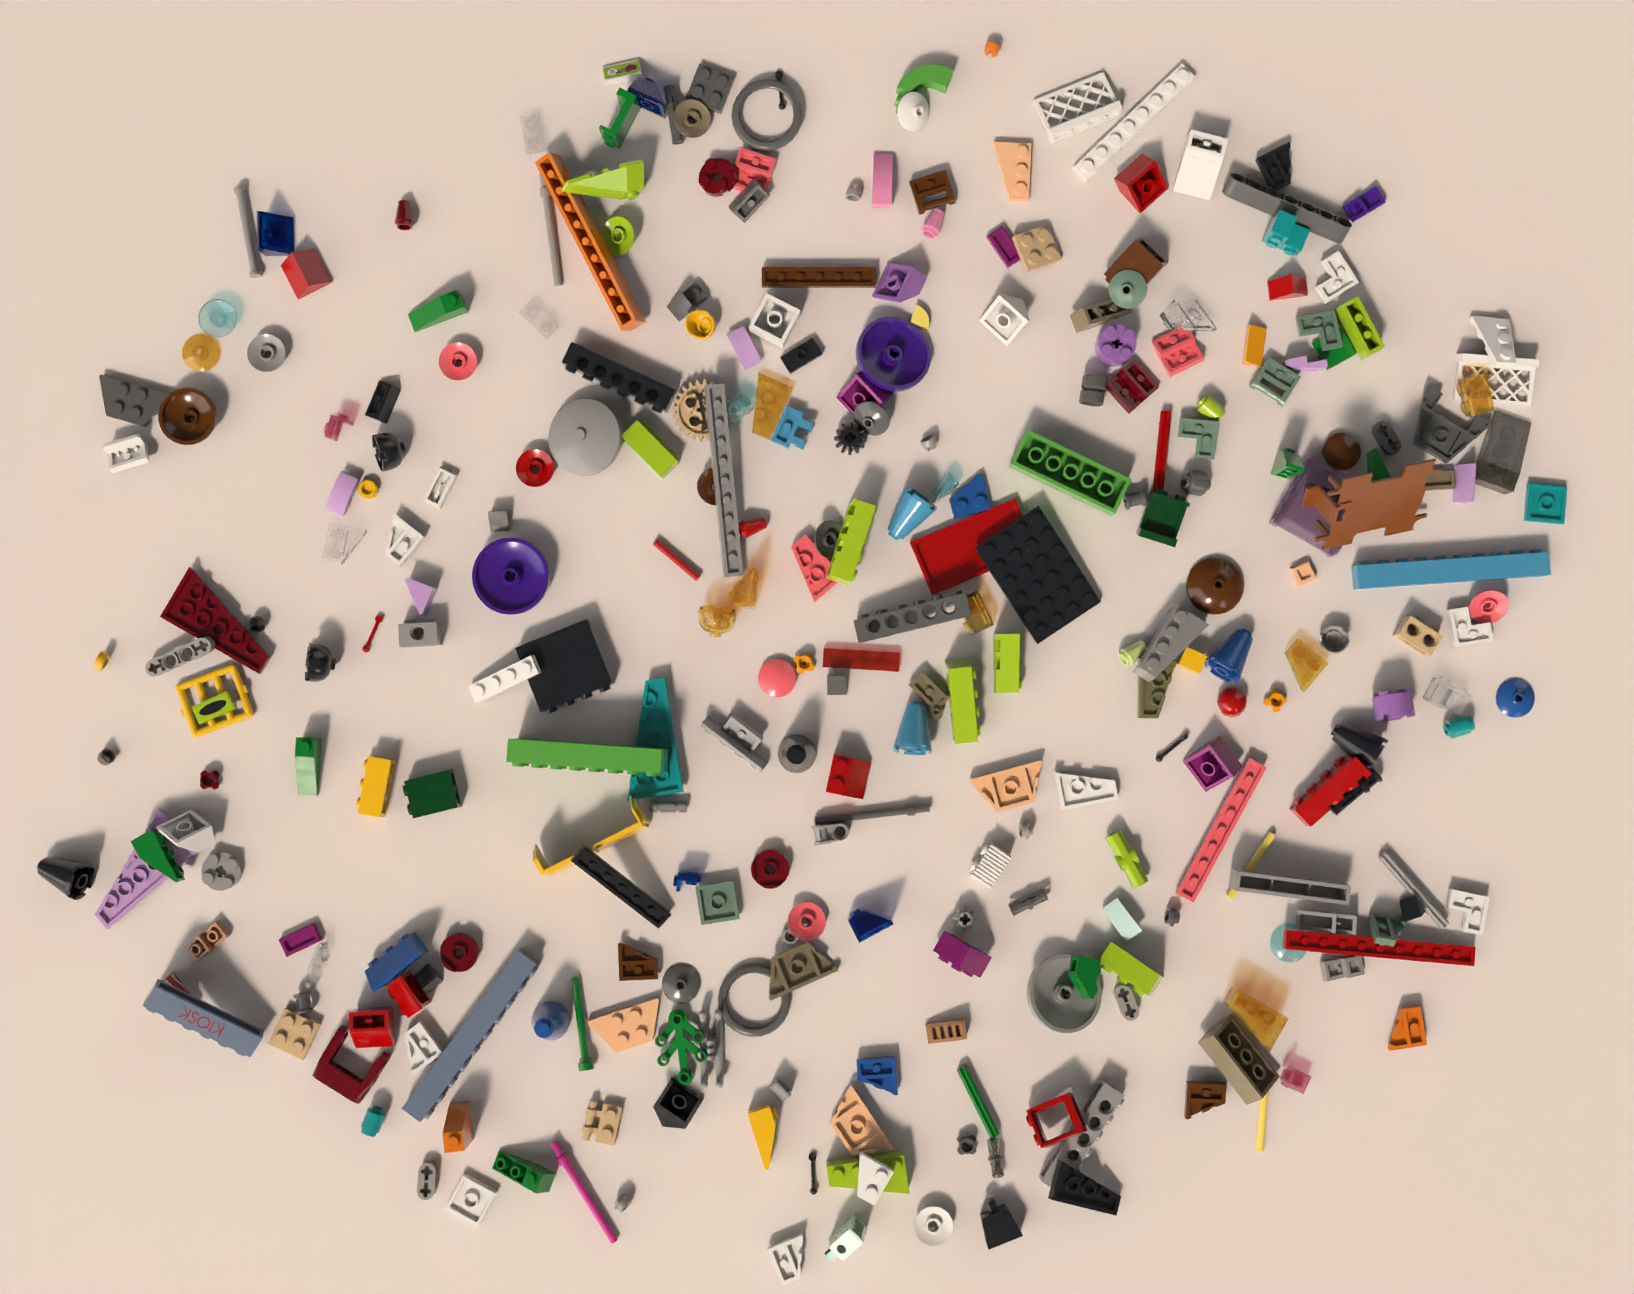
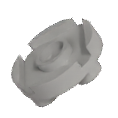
(231, 866)

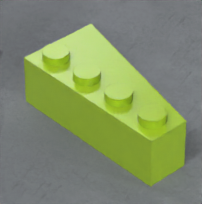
(962, 701)
(845, 1171)

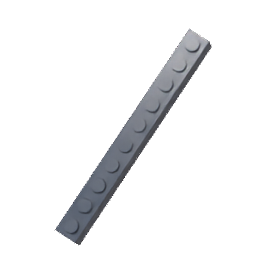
(470, 1035)

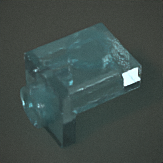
(739, 407)

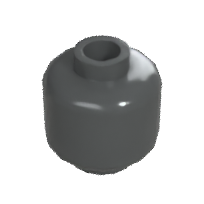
(1195, 482)

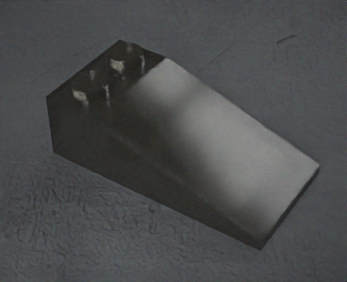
(1502, 453)

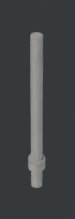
(545, 194)

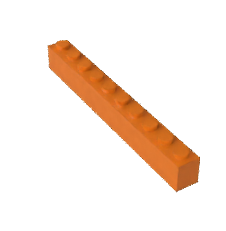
(591, 243)

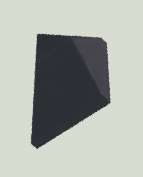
(677, 1105)

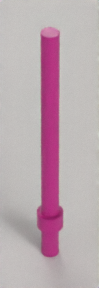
(563, 1159)

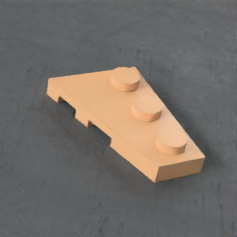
(1015, 166)

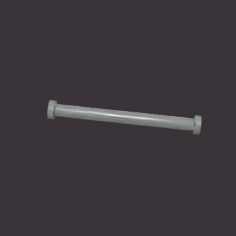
(239, 190)

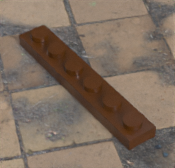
(818, 277)

